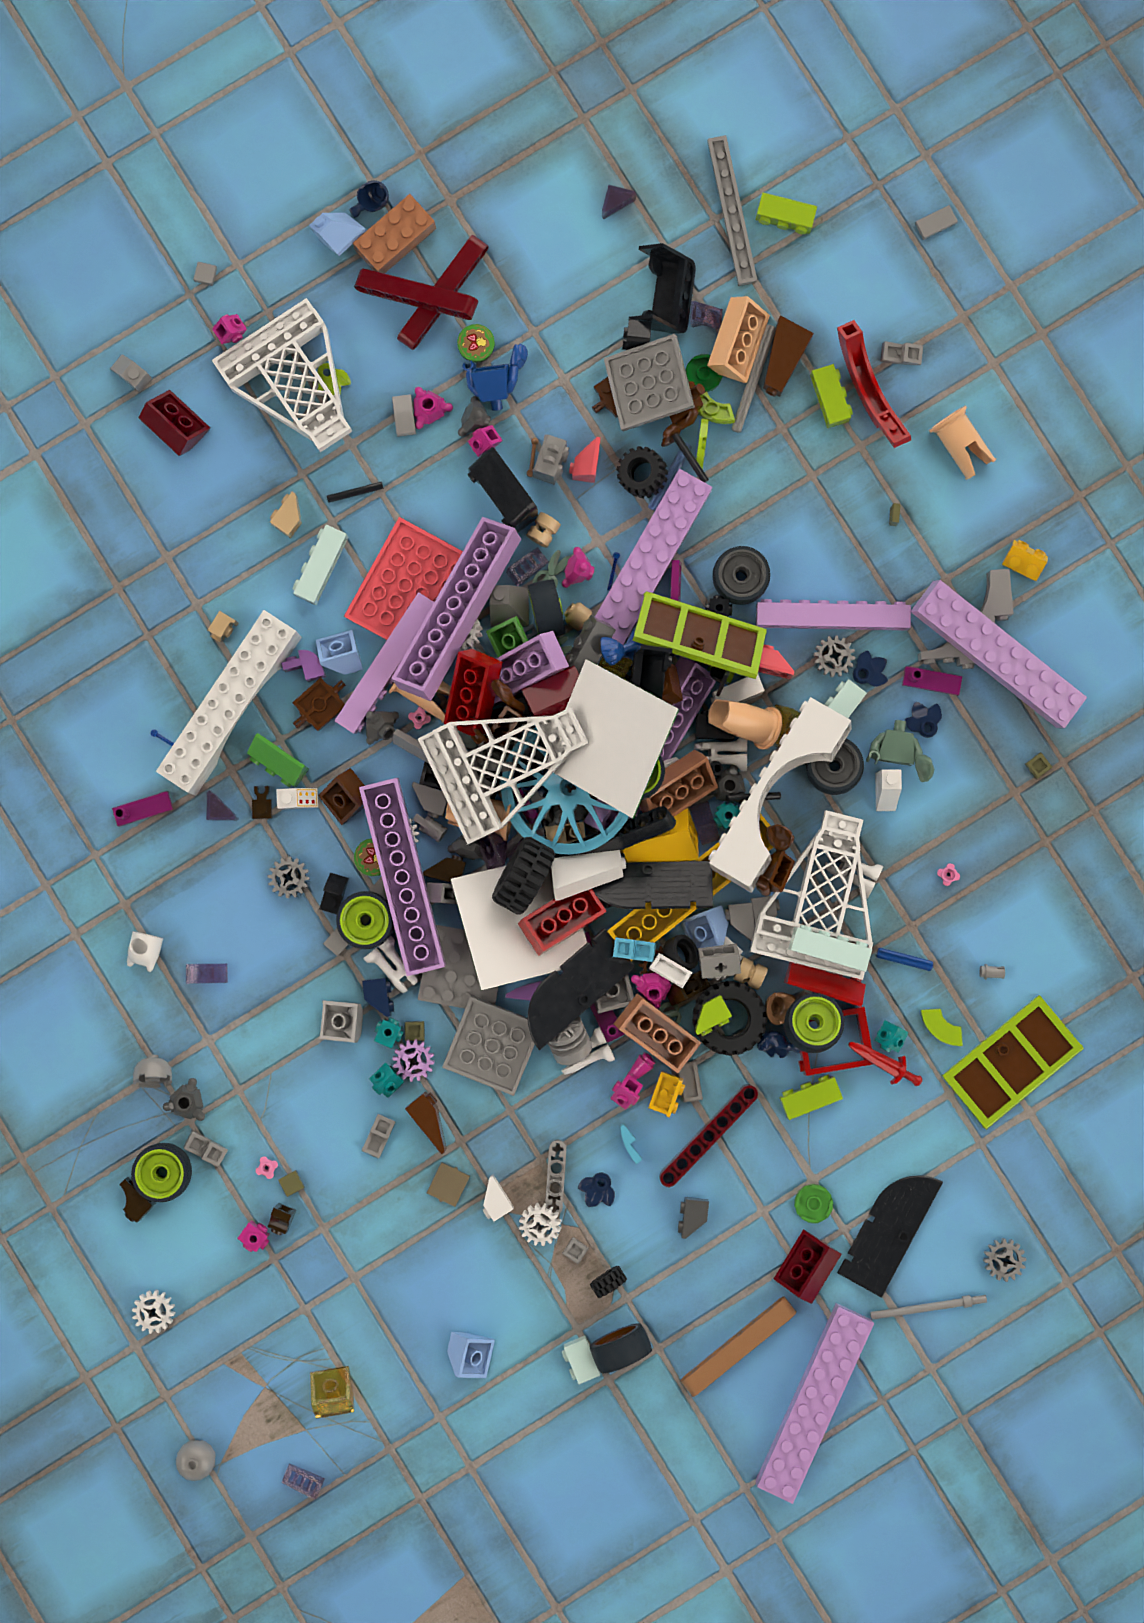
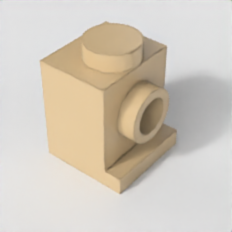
(221, 626)

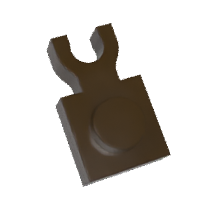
(262, 806)

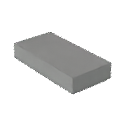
(936, 222)
(691, 1080)

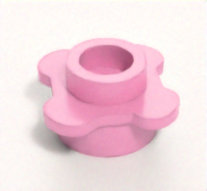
(424, 718)
(953, 874)
(266, 1162)

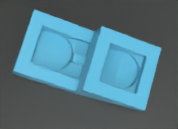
(634, 949)
(628, 1138)

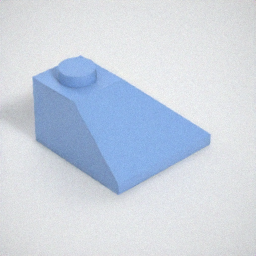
(337, 231)
(339, 653)
(707, 928)
(470, 1354)

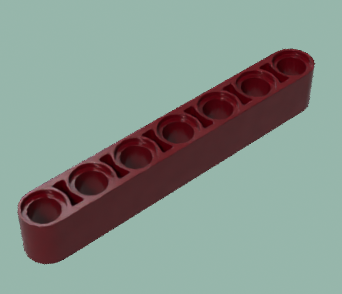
(452, 280)
(416, 294)
(704, 1144)

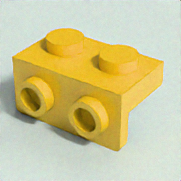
(1025, 560)
(666, 1093)

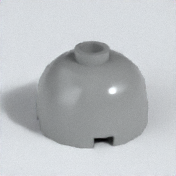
(151, 1072)
(195, 1460)

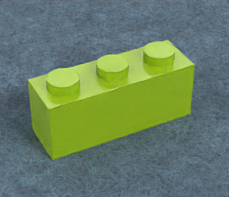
(786, 213)
(831, 395)
(810, 1096)

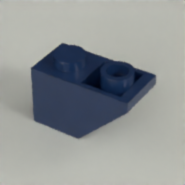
(377, 995)

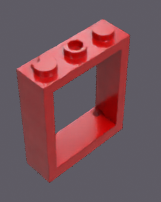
(804, 1063)

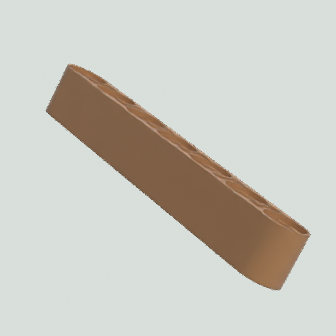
(738, 1346)

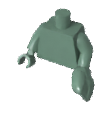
(901, 748)

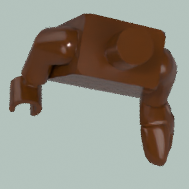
(686, 418)
(513, 709)
(780, 867)

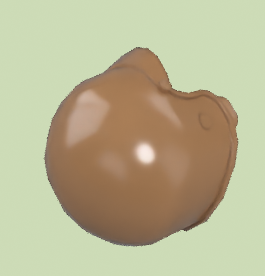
(777, 1006)

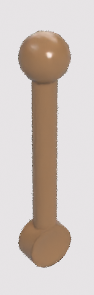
(534, 441)

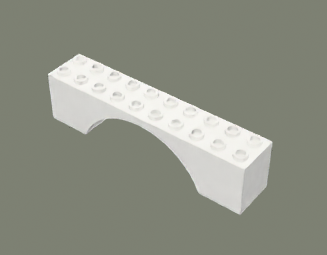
(206, 733)
(812, 738)

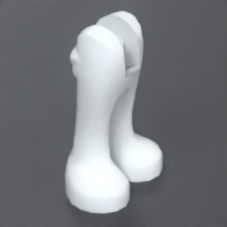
(739, 745)
(871, 871)
(393, 975)
(602, 1053)

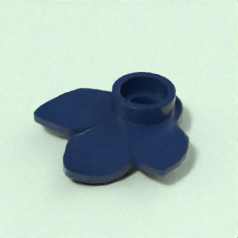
(872, 668)
(922, 716)
(595, 1192)

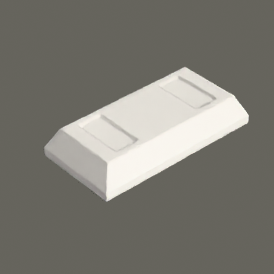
(670, 970)

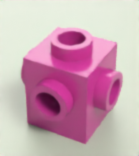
(229, 329)
(484, 439)
(626, 1092)
(248, 1239)

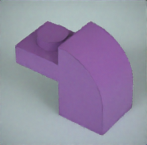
(309, 662)

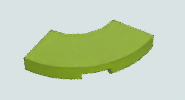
(716, 411)
(702, 441)
(941, 1028)

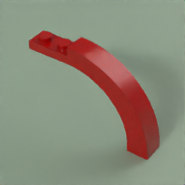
(866, 385)

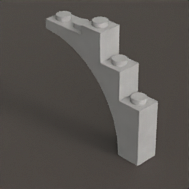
(996, 605)

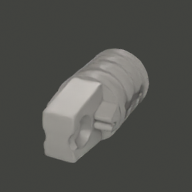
(431, 827)

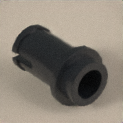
(716, 767)

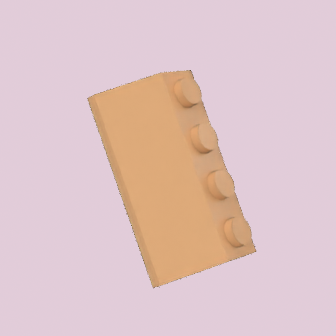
(738, 339)

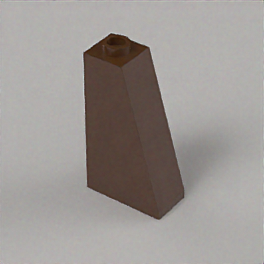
(787, 349)

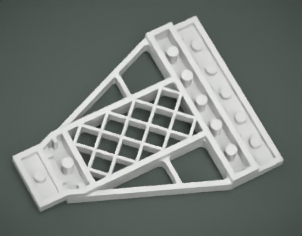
(270, 347)
(460, 777)
(773, 935)

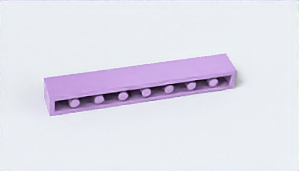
(833, 616)
(380, 672)

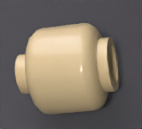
(576, 615)

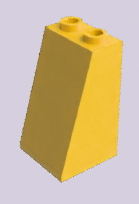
(672, 846)

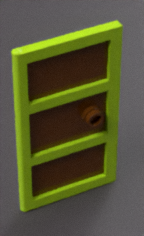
(700, 635)
(1012, 1062)

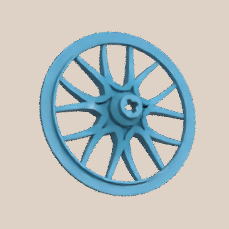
(558, 795)

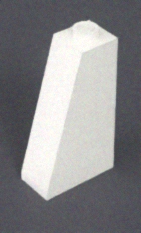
(585, 871)

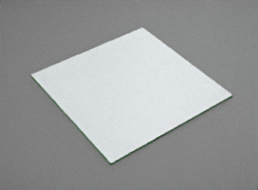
(623, 736)
(496, 940)

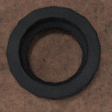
(687, 946)

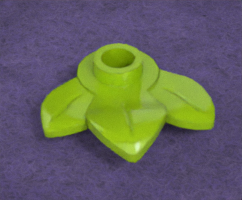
(342, 378)

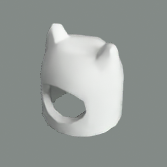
(144, 950)

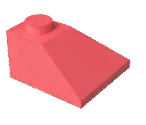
(586, 463)
(774, 663)

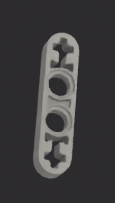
(556, 1177)

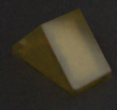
(620, 669)

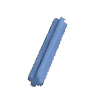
(672, 471)

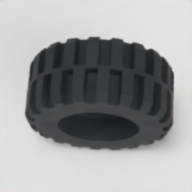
(523, 875)
(756, 1018)

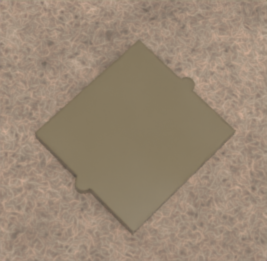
(448, 1184)

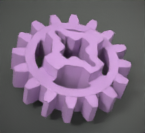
(405, 1055)

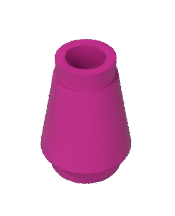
(641, 1066)

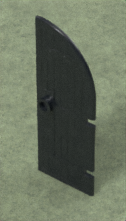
(661, 884)
(583, 981)
(885, 1240)

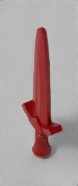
(889, 1065)

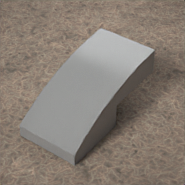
(901, 353)
(404, 415)
(378, 1136)
(205, 1148)

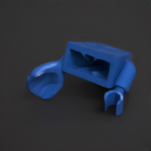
(496, 381)
(614, 651)

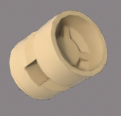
(545, 523)
(751, 973)

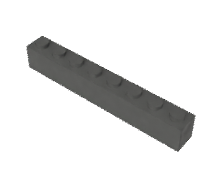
(585, 647)

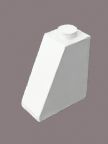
(741, 690)
(888, 789)

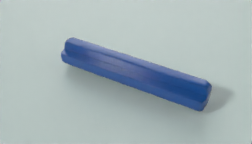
(904, 959)

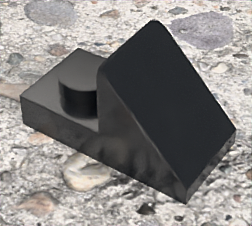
(333, 893)

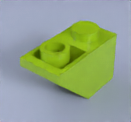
(711, 1014)

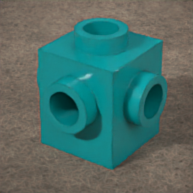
(720, 818)
(891, 1037)
(385, 1039)
(386, 1080)

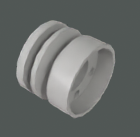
(571, 1044)

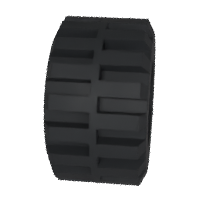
(632, 461)

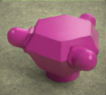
(429, 407)
(577, 568)
(652, 987)

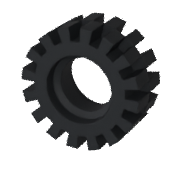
(608, 1281)

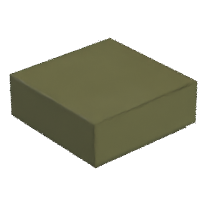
(894, 514)
(1038, 765)
(415, 1030)
(291, 1183)

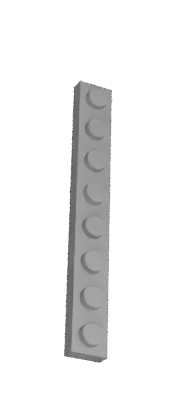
(732, 210)

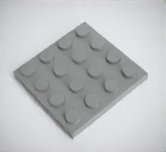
(649, 382)
(458, 979)
(490, 1046)

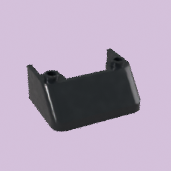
(672, 289)
(503, 489)
(650, 668)

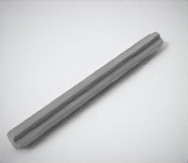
(753, 378)

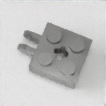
(550, 459)

